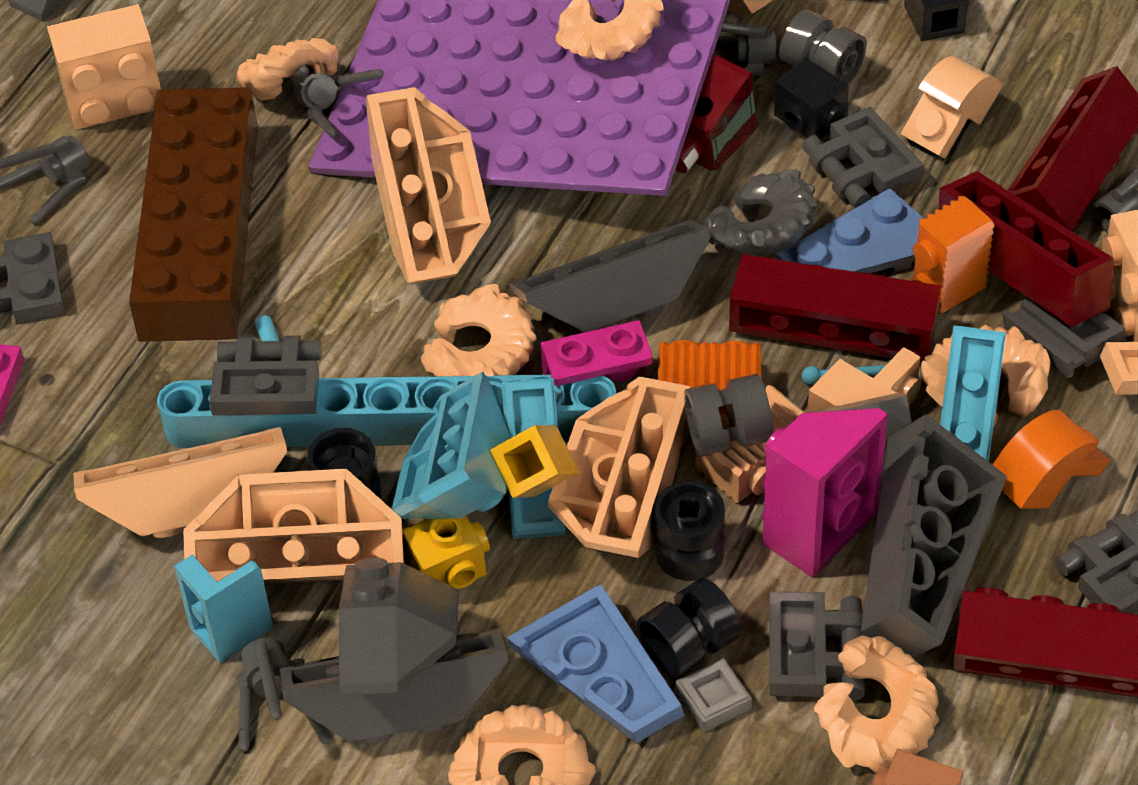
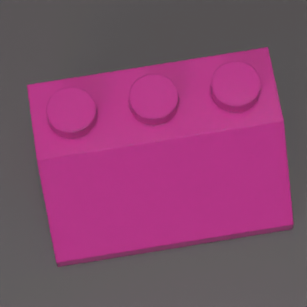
(822, 484)

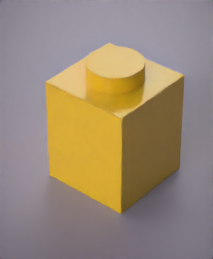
(534, 461)

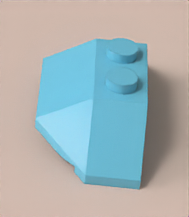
(451, 460)

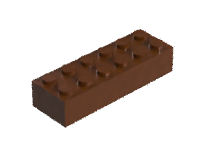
(195, 215)

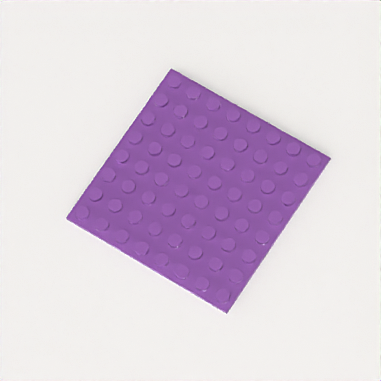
(526, 100)

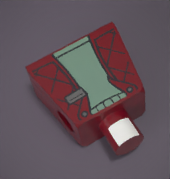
(722, 117)

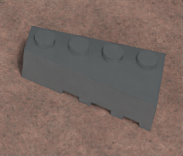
(926, 534)

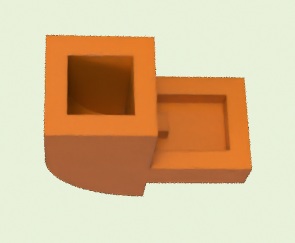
(1045, 458)

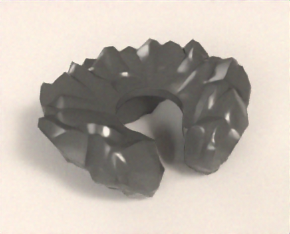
(790, 214)

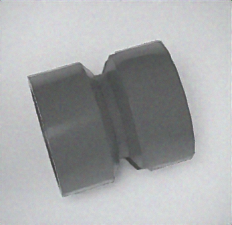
(815, 38)
(746, 411)

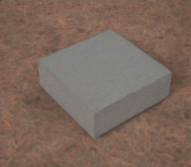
(713, 695)

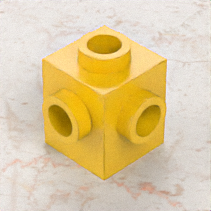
(447, 550)

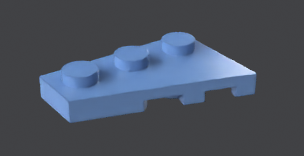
(863, 240)
(600, 663)

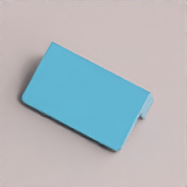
(224, 612)

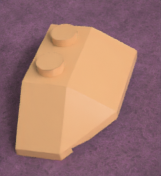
(425, 184)
(624, 462)
(173, 488)
(294, 527)

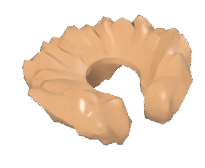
(610, 39)
(266, 71)
(497, 313)
(1023, 363)
(912, 710)
(522, 730)

